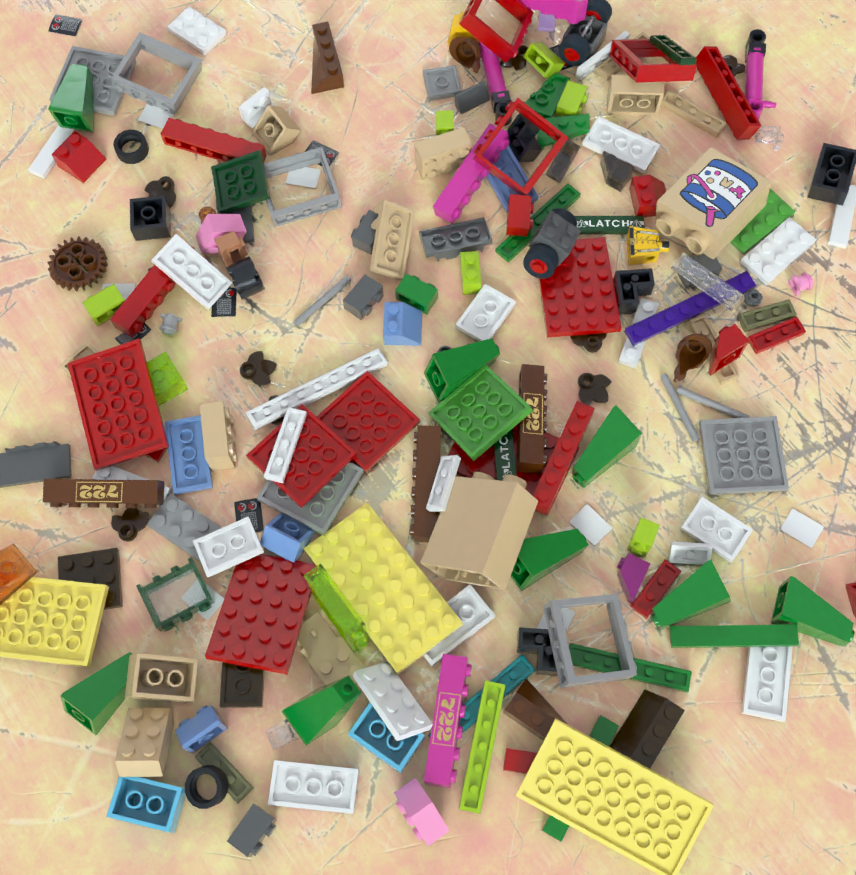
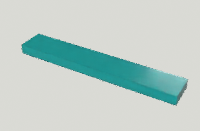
(511, 677)

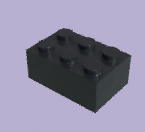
(833, 174)

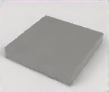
(441, 82)

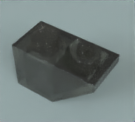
(563, 161)
(615, 171)

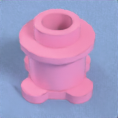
(800, 283)

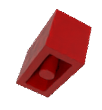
(519, 215)

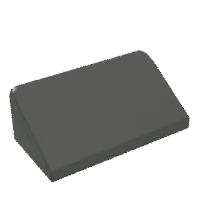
(471, 97)

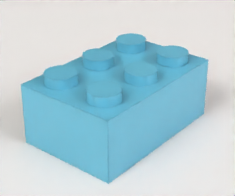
(376, 738)
(147, 803)

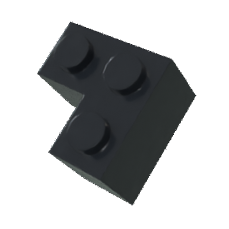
(523, 140)
(630, 285)
(537, 642)

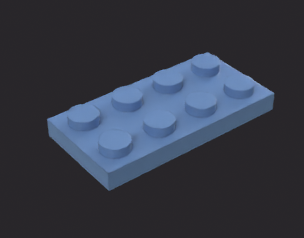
(510, 166)
(186, 456)

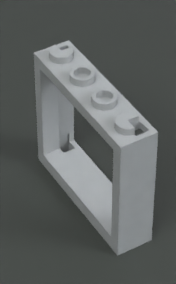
(165, 52)
(310, 207)
(560, 644)

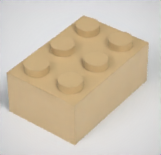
(630, 97)
(442, 153)
(218, 436)
(161, 678)
(144, 742)

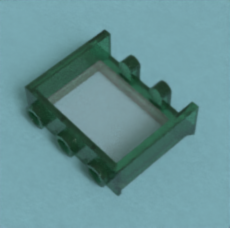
(176, 596)

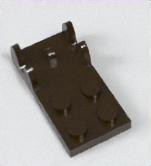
(241, 687)

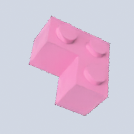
(216, 226)
(420, 812)

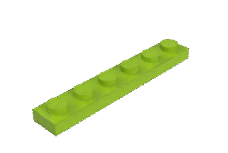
(481, 747)

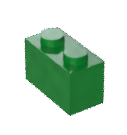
(416, 293)

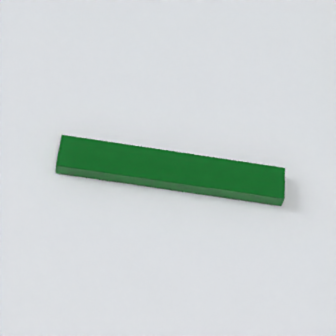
(515, 244)
(734, 636)
(646, 671)
(603, 732)

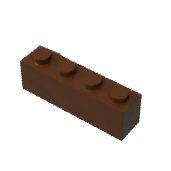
(326, 66)
(532, 710)

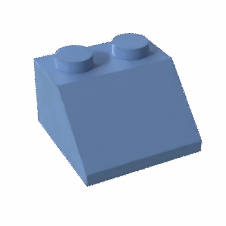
(402, 324)
(286, 537)
(200, 729)

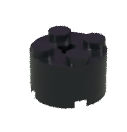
(245, 277)

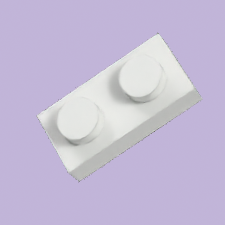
(689, 553)

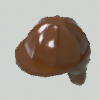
(466, 52)
(691, 354)

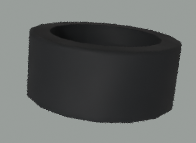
(125, 137)
(191, 784)

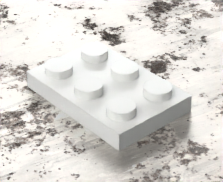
(196, 30)
(485, 314)
(716, 527)
(228, 546)

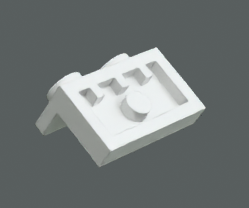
(255, 107)

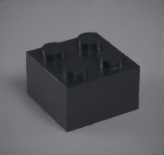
(150, 218)

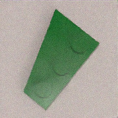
(548, 96)
(570, 125)

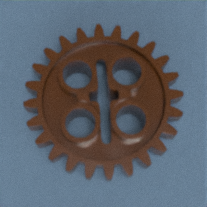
(65, 274)

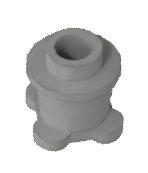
(169, 324)

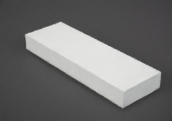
(443, 483)

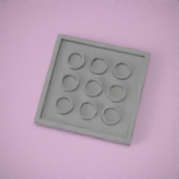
(102, 66)
(743, 455)
(322, 508)

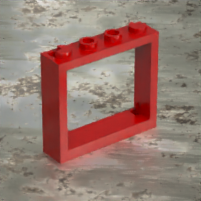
(489, 37)
(626, 54)
(542, 124)

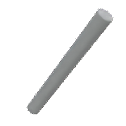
(320, 302)
(711, 403)
(680, 408)

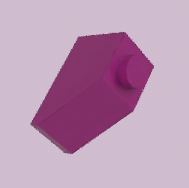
(631, 575)

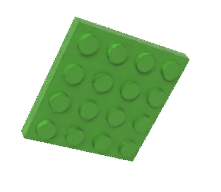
(764, 223)
(480, 412)

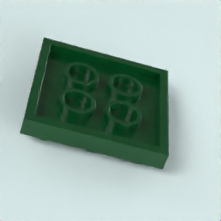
(240, 182)

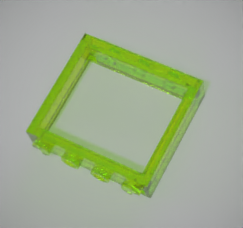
(337, 608)

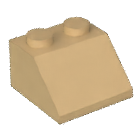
(275, 129)

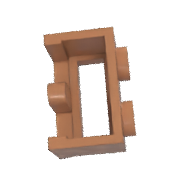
(231, 248)

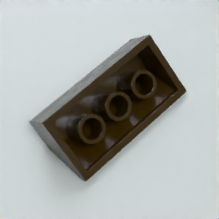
(647, 728)

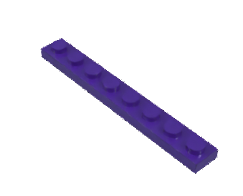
(683, 311)

